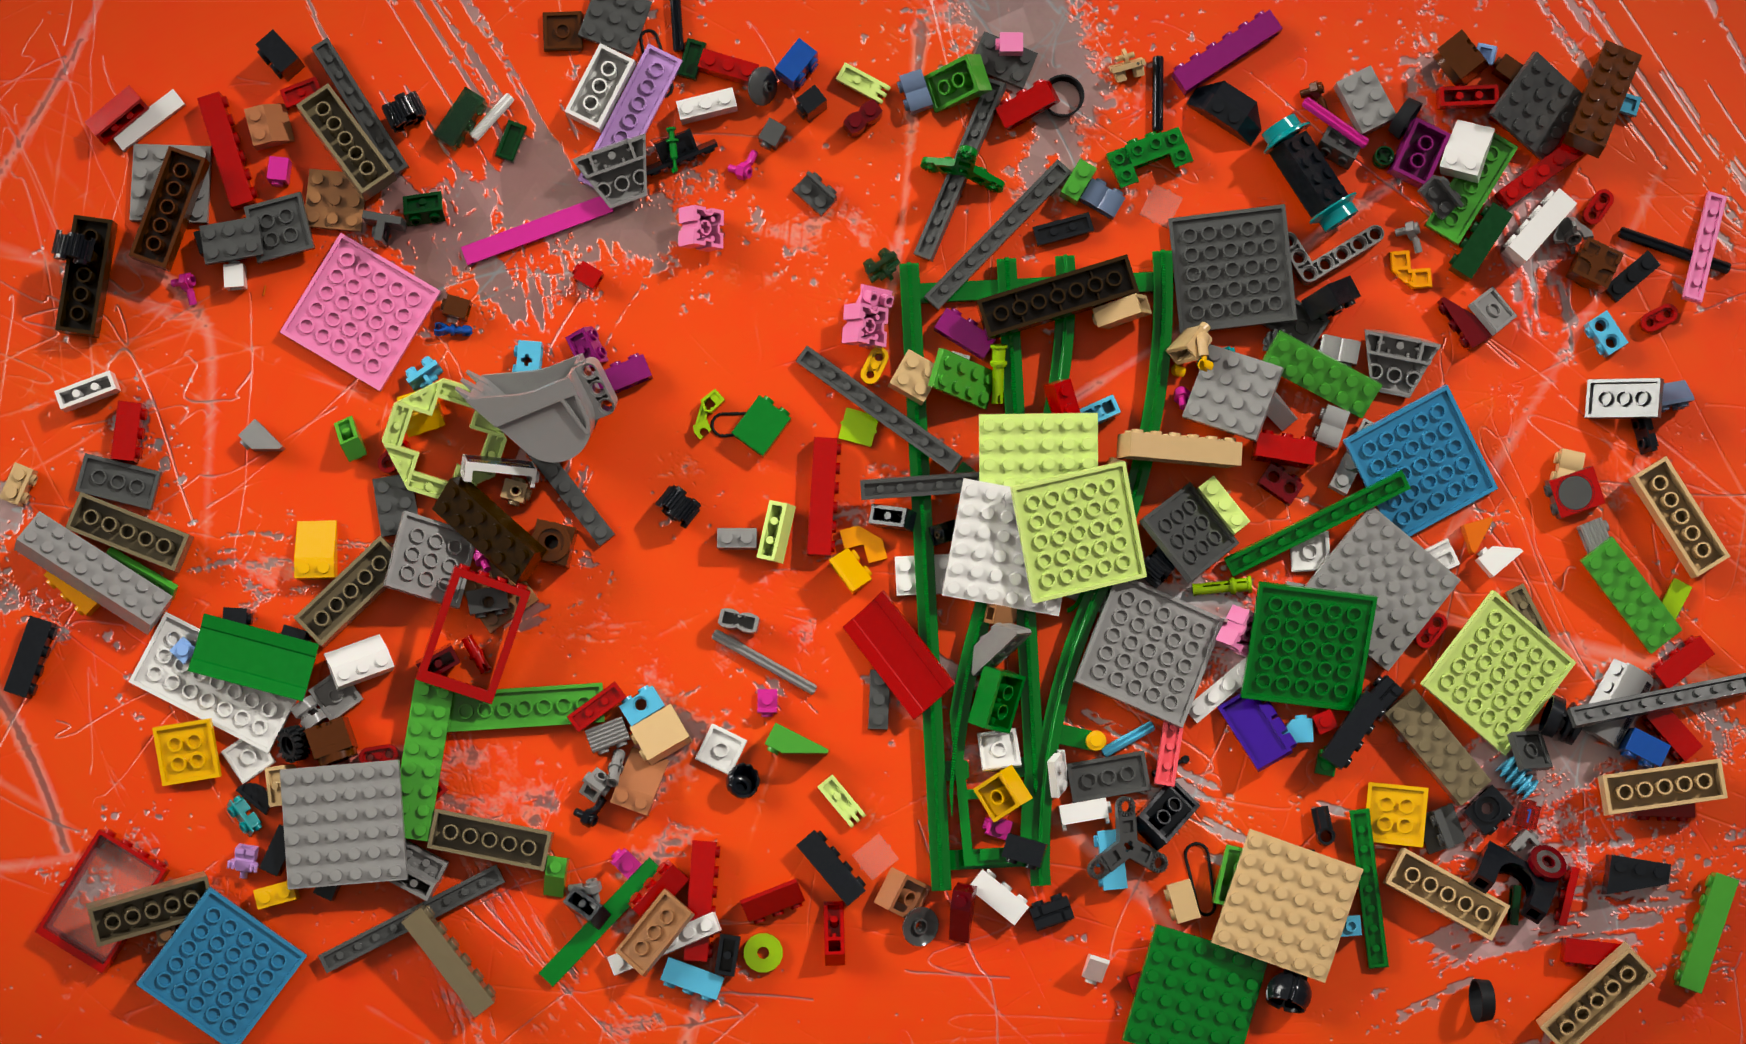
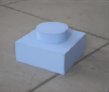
(1488, 52)
(183, 650)

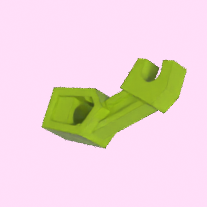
(702, 422)

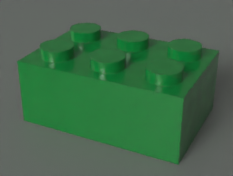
(996, 699)

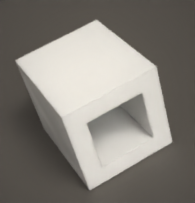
(235, 276)

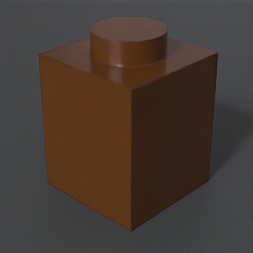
(1506, 68)
(456, 307)

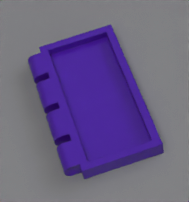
(1257, 730)

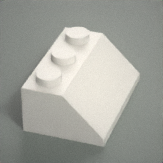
(359, 662)

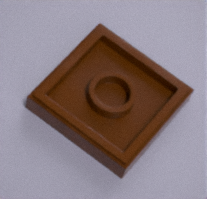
(562, 31)

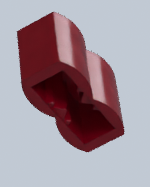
(858, 121)

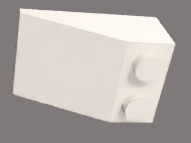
(1466, 151)

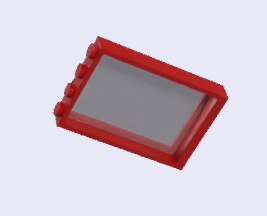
(103, 871)

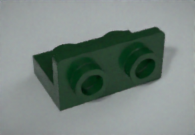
(423, 208)

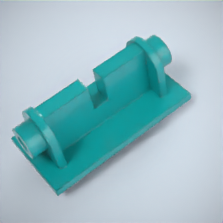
(247, 822)

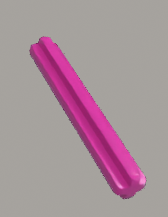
(1335, 122)

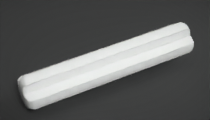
(492, 117)

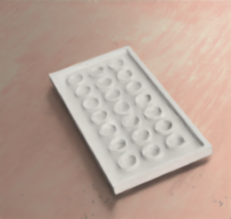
(234, 708)

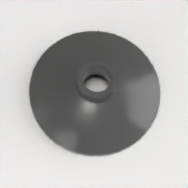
(762, 86)
(927, 926)

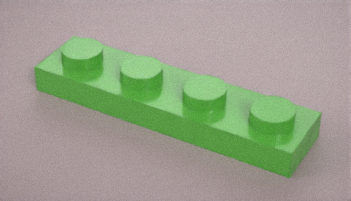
(155, 578)

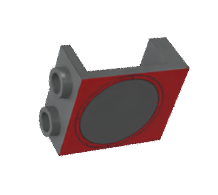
(1574, 492)

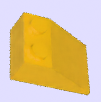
(316, 550)

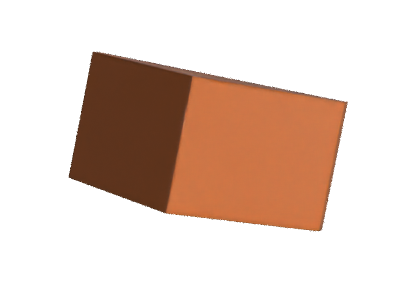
(1474, 533)

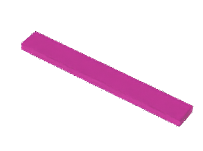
(535, 230)

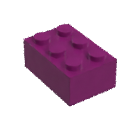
(1418, 153)

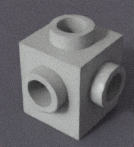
(597, 782)

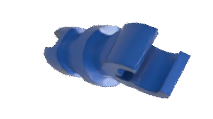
(453, 329)

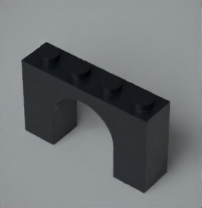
(275, 861)
(1495, 861)

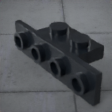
(686, 150)

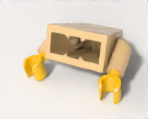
(1190, 347)

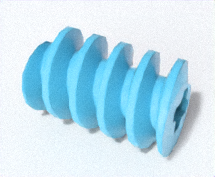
(1518, 778)

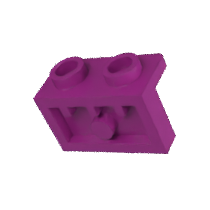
(587, 342)

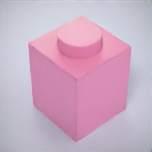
(1009, 44)

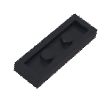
(1063, 229)
(1632, 276)

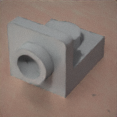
(1519, 841)

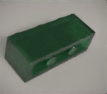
(460, 119)

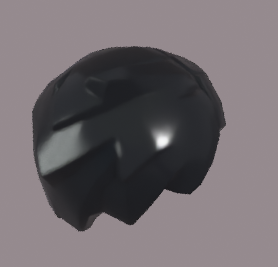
(742, 781)

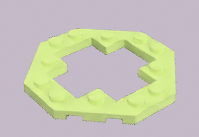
(406, 459)

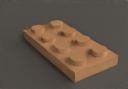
(654, 932)

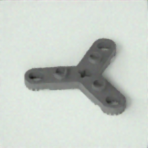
(1117, 853)

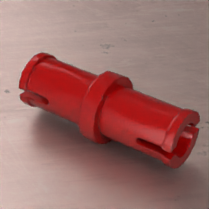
(476, 654)

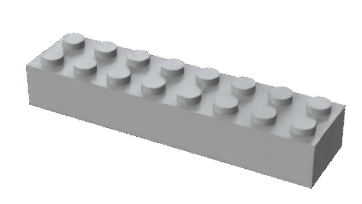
(93, 572)

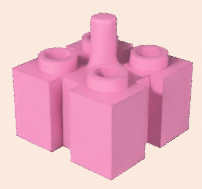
(701, 228)
(865, 325)
(1237, 630)

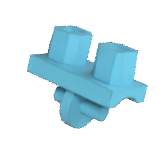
(425, 375)

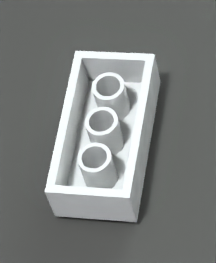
(600, 88)
(1541, 224)

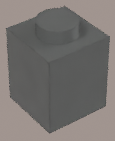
(772, 134)

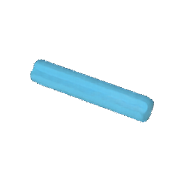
(1128, 738)

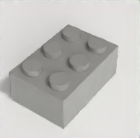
(1365, 101)

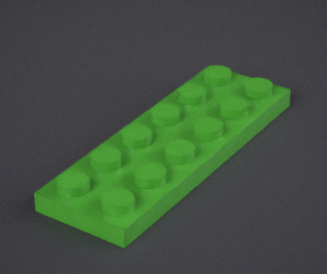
(1473, 194)
(1322, 374)
(1631, 595)

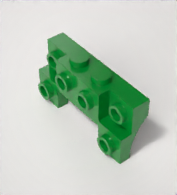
(1147, 151)

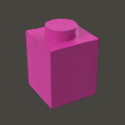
(279, 171)

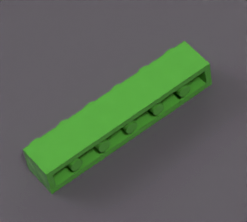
(1706, 932)

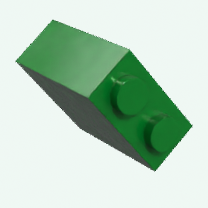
(762, 425)

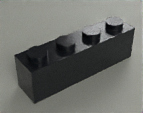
(30, 657)
(1352, 730)
(828, 864)

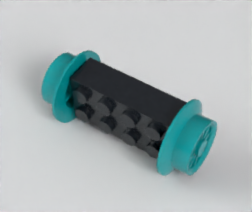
(1309, 173)

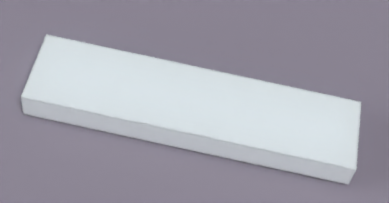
(151, 119)

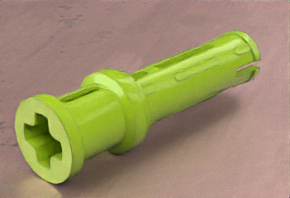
(998, 363)
(1232, 585)

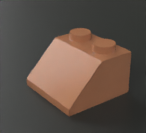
(269, 125)
(901, 893)

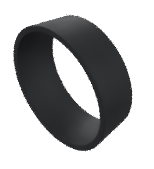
(1067, 78)
(1402, 119)
(1482, 1000)

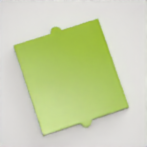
(858, 427)

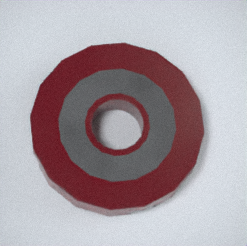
(1553, 857)

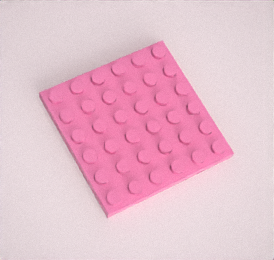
(360, 312)

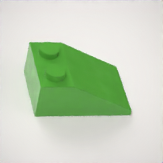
(958, 82)
(789, 742)
(1226, 872)

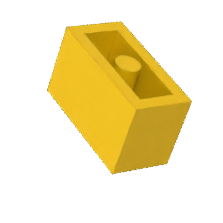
(275, 895)

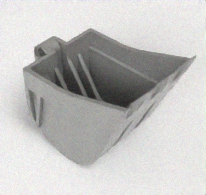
(544, 409)

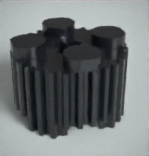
(404, 111)
(73, 247)
(678, 506)
(1157, 567)

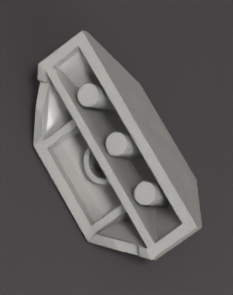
(997, 645)

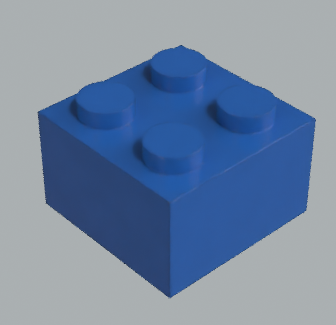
(797, 64)
(1643, 748)

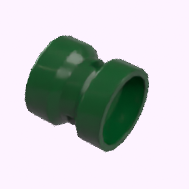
(1386, 155)

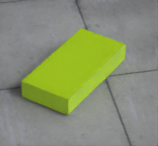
(1676, 596)

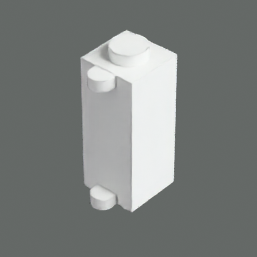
(1084, 812)

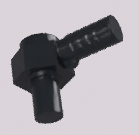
(590, 817)

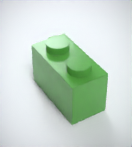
(1078, 182)

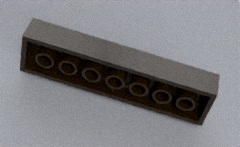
(1056, 297)

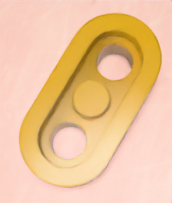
(874, 366)

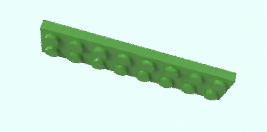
(521, 707)
(424, 757)

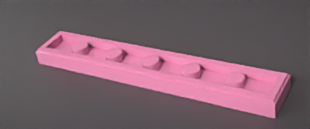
(1704, 247)

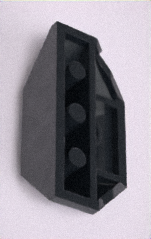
(1228, 109)

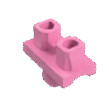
(875, 296)

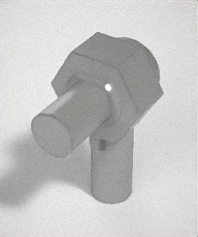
(1411, 229)
(591, 887)

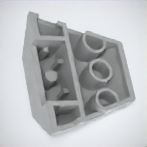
(617, 170)
(1398, 360)

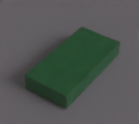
(691, 59)
(511, 141)
(1514, 902)

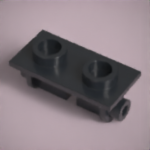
(1645, 441)
(942, 532)

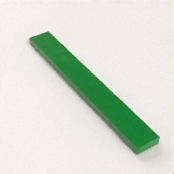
(1369, 888)
(589, 935)

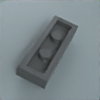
(878, 702)

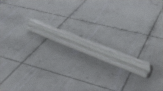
(764, 662)

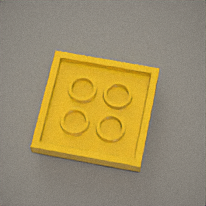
(187, 751)
(1397, 813)

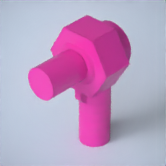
(743, 170)
(186, 282)
(1181, 396)
(481, 560)

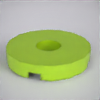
(775, 952)

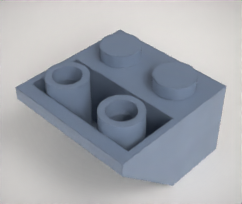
(1676, 396)

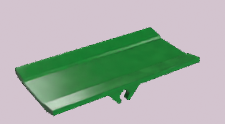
(253, 657)

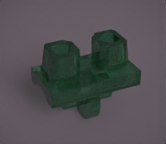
(882, 268)

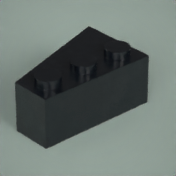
(1631, 874)

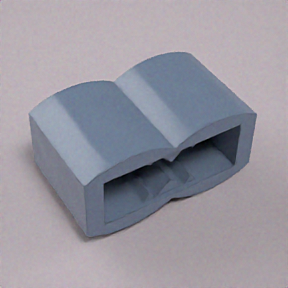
(915, 92)
(1102, 198)

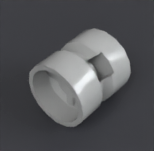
(308, 712)

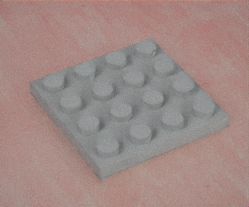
(145, 169)
(1233, 393)
(425, 558)

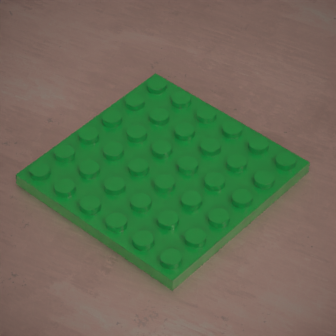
(1308, 646)
(1193, 992)

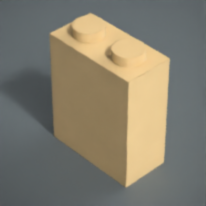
(1121, 311)
(660, 735)

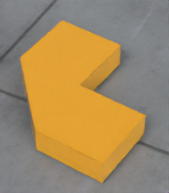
(1413, 278)
(859, 536)

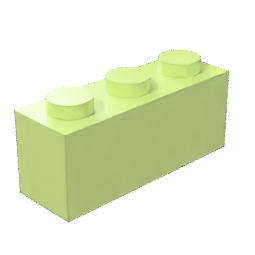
(1223, 505)
(776, 531)

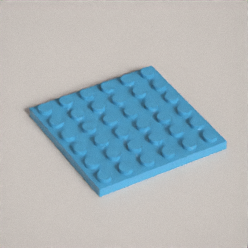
(1435, 454)
(221, 968)

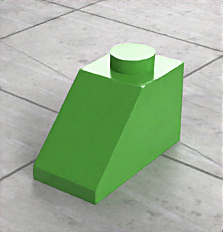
(350, 439)
(555, 876)

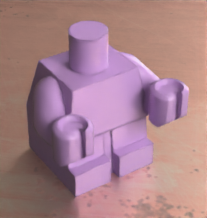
(244, 859)

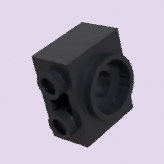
(1499, 810)

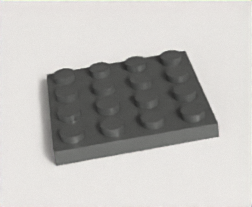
(1537, 106)
(1189, 532)

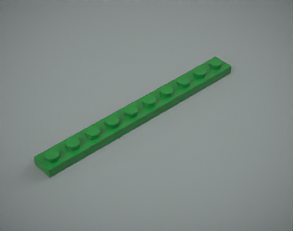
(1317, 523)

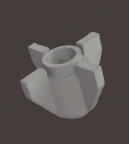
(1571, 232)

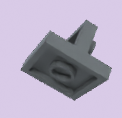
(382, 225)
(1442, 829)

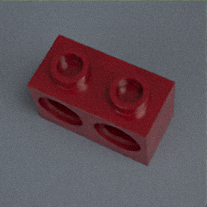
(1277, 488)

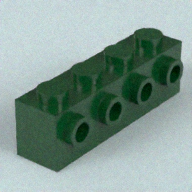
(1480, 242)

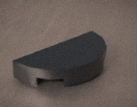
(255, 795)

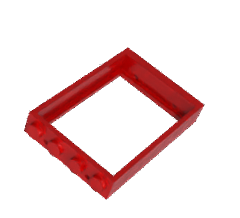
(458, 686)

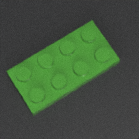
(961, 378)

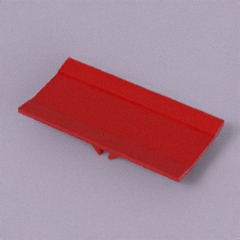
(899, 655)

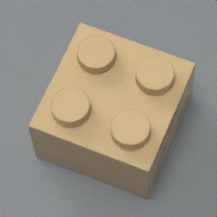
(913, 377)

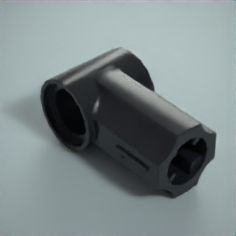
(1322, 823)

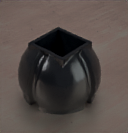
(1289, 991)

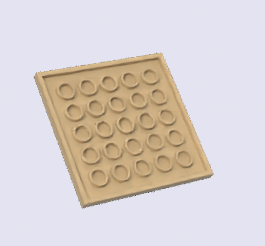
(1287, 905)

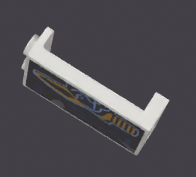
(498, 465)

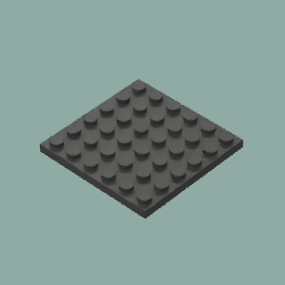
(1233, 268)

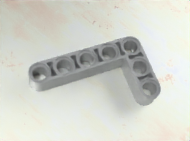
(1331, 257)

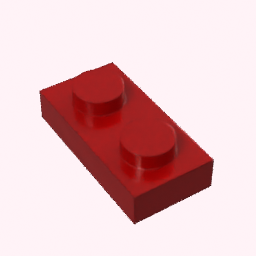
(296, 93)

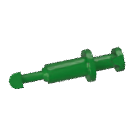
(672, 147)

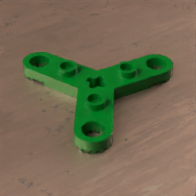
(965, 166)

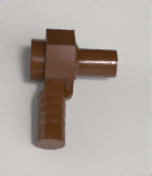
(1315, 89)

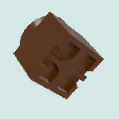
(1460, 59)
(1594, 265)
(558, 541)
(332, 741)

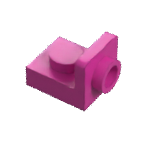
(767, 702)
(998, 829)
(625, 862)

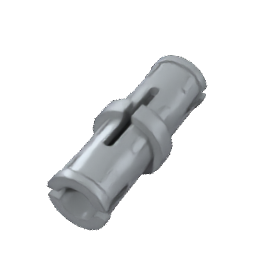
(615, 768)

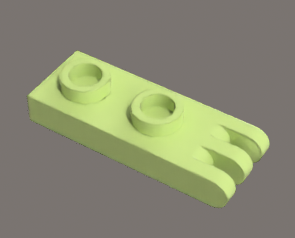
(862, 83)
(841, 800)

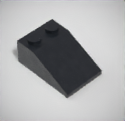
(1165, 815)

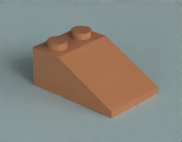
(639, 783)

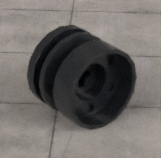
(1556, 719)

